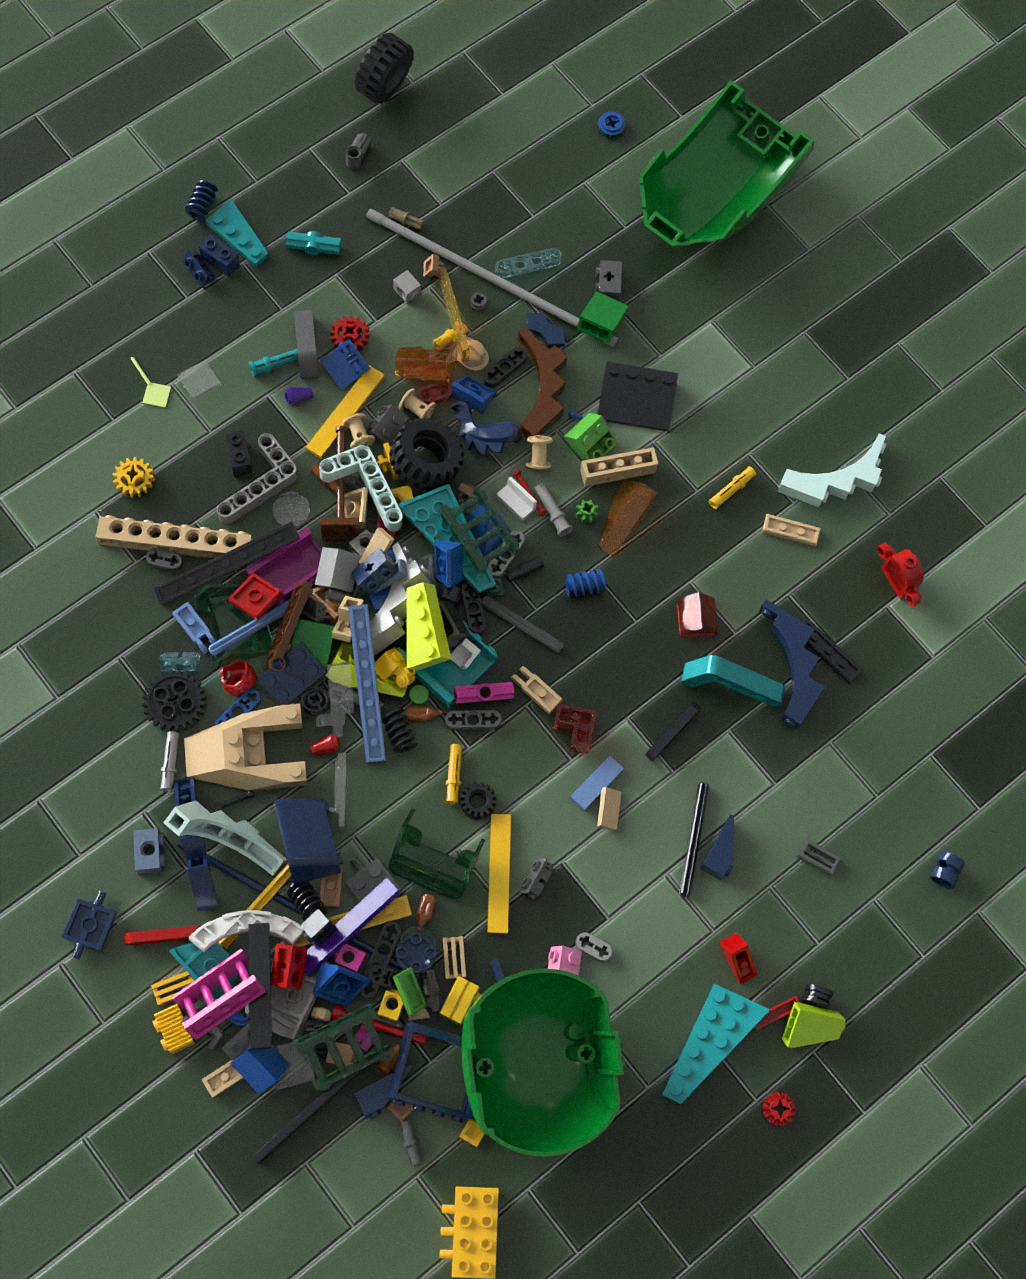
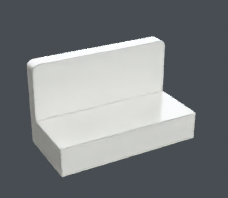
(517, 499)

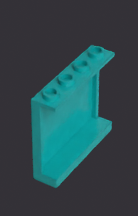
(443, 677)

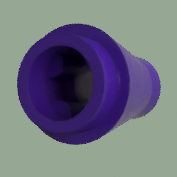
(297, 395)

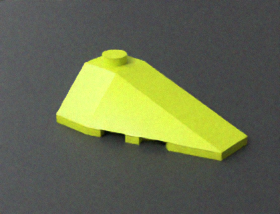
(389, 686)

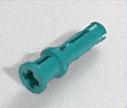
(267, 365)

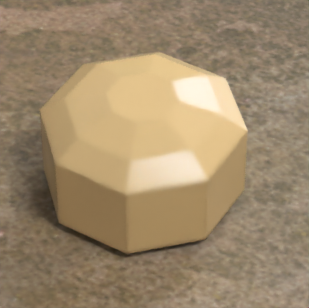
(321, 1013)

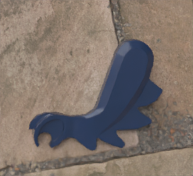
(485, 436)

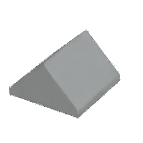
(336, 569)

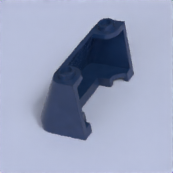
(307, 839)

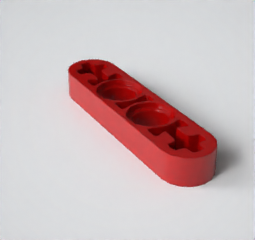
(159, 935)

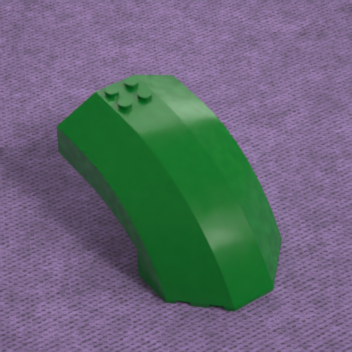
(720, 172)

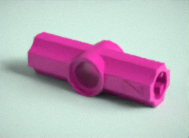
(471, 693)

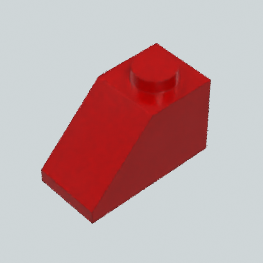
(738, 958)

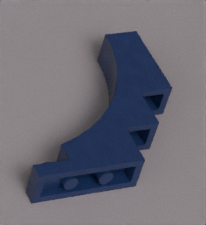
(793, 637)
(196, 853)

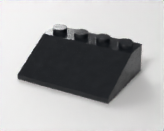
(637, 396)

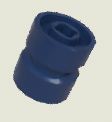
(946, 872)

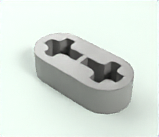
(590, 951)

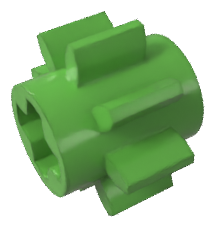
(589, 507)

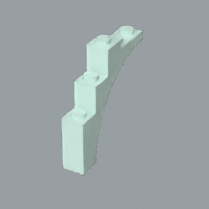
(816, 487)
(217, 826)

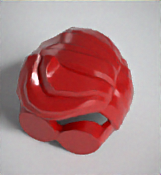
(241, 677)

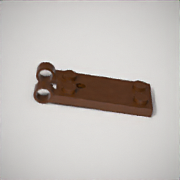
(281, 642)

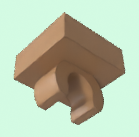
(431, 266)
(467, 489)

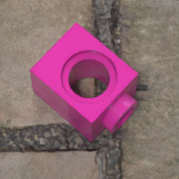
(356, 964)

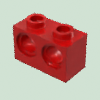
(288, 966)

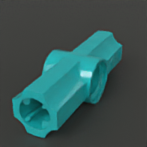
(313, 243)

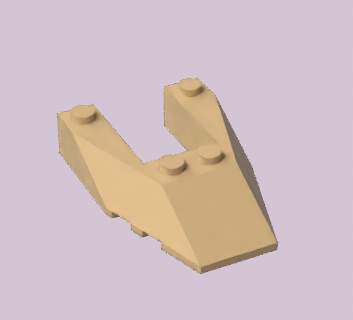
(235, 751)

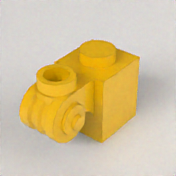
(392, 664)

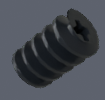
(397, 732)
(305, 899)

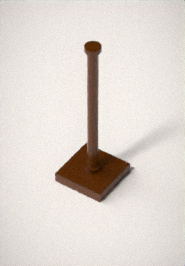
(340, 528)

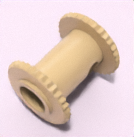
(416, 405)
(358, 431)
(539, 452)

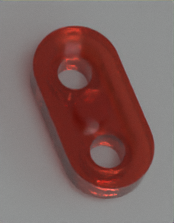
(433, 392)

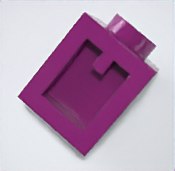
(364, 1040)

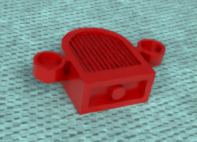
(902, 572)

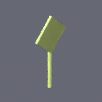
(155, 394)

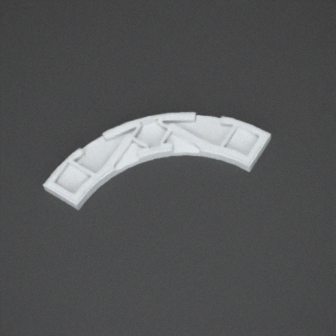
(238, 922)

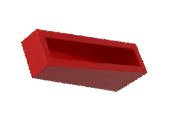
(777, 1012)

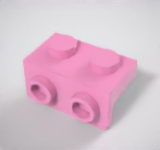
(565, 959)

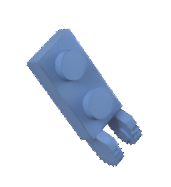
(193, 625)

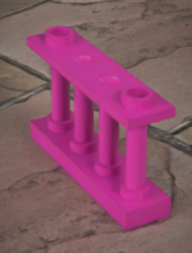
(226, 1005)

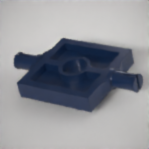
(89, 925)

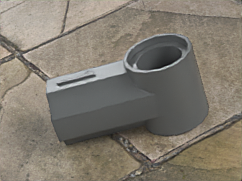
(357, 150)

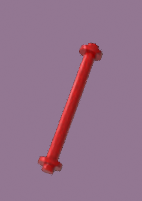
(542, 512)

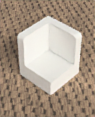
(464, 654)

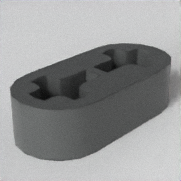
(165, 556)

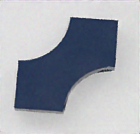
(549, 333)

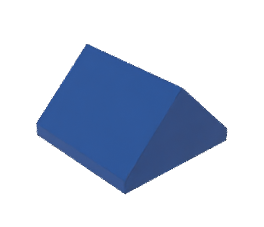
(473, 393)
(448, 562)
(339, 984)
(260, 1067)

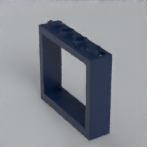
(420, 1105)

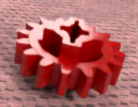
(351, 330)

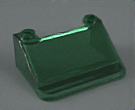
(227, 619)

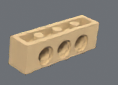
(619, 467)

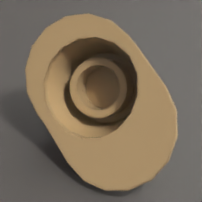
(477, 357)

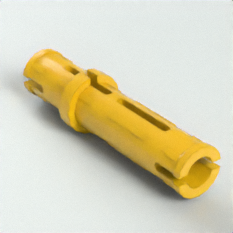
(738, 483)
(453, 782)

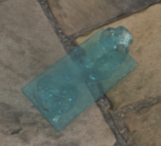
(172, 661)

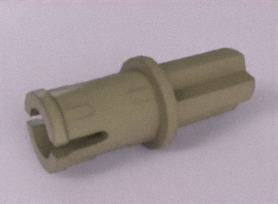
(405, 218)

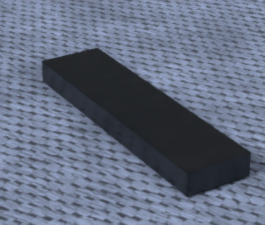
(832, 654)

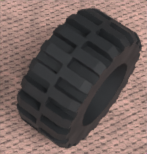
(384, 68)
(434, 437)

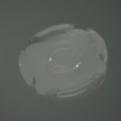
(291, 507)

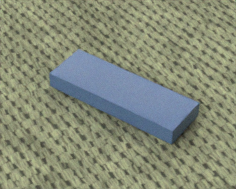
(592, 787)

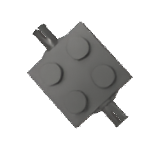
(368, 878)

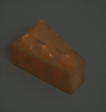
(426, 363)

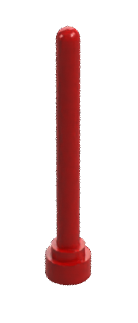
(339, 1012)

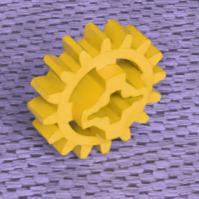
(139, 481)

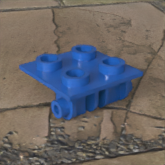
(345, 364)

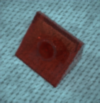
(697, 615)

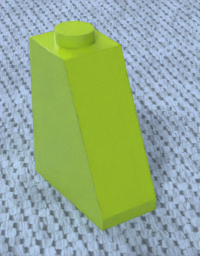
(812, 1025)

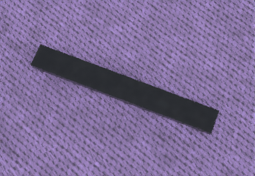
(226, 563)
(306, 1114)

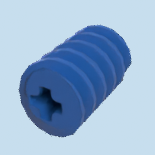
(585, 582)

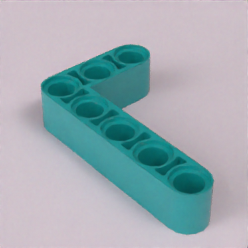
(733, 676)

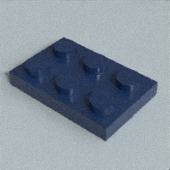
(300, 672)

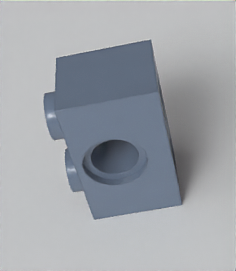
(148, 863)

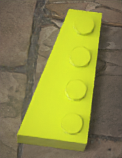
(425, 628)

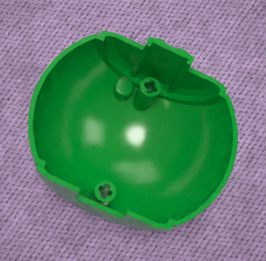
(542, 1062)

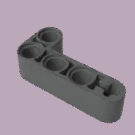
(306, 344)

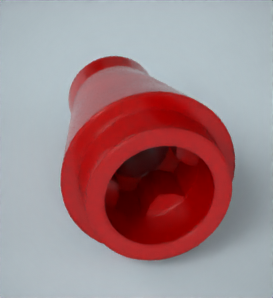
(326, 745)

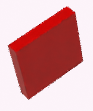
(255, 596)

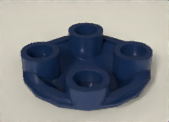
(416, 953)

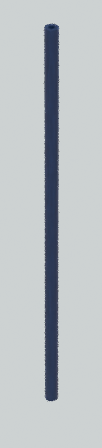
(284, 901)

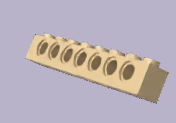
(107, 526)

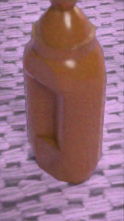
(421, 713)
(425, 910)

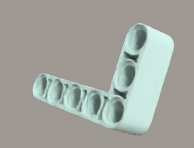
(370, 480)

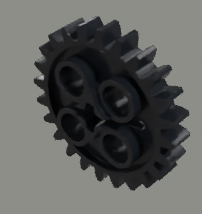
(157, 707)

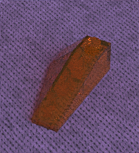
(626, 511)

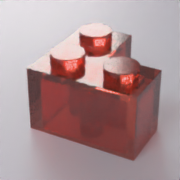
(579, 722)

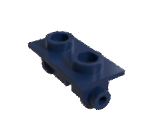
(194, 264)

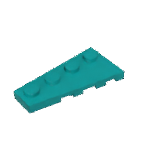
(235, 230)

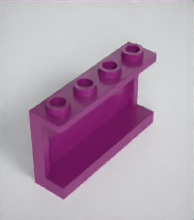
(289, 565)

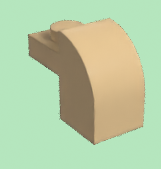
(342, 628)

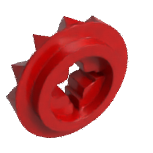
(773, 1116)

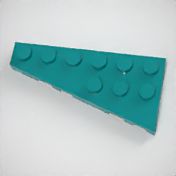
(423, 514)
(717, 1032)

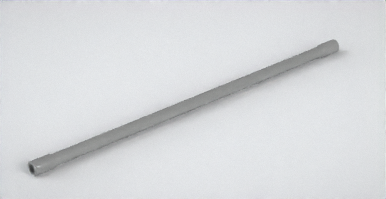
(470, 266)

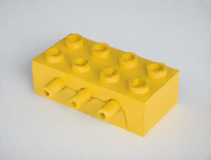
(473, 1232)

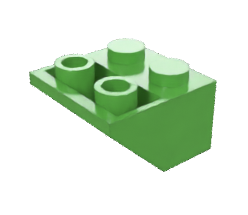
(591, 437)

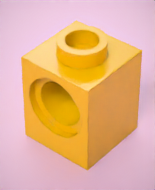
(384, 1012)

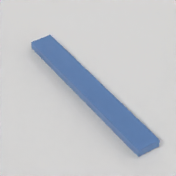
(367, 683)

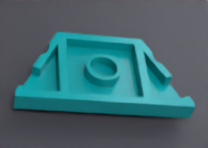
(200, 962)

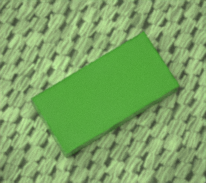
(409, 991)

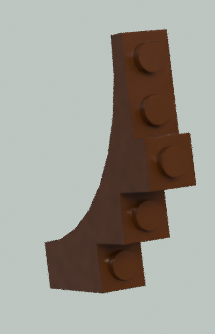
(551, 385)

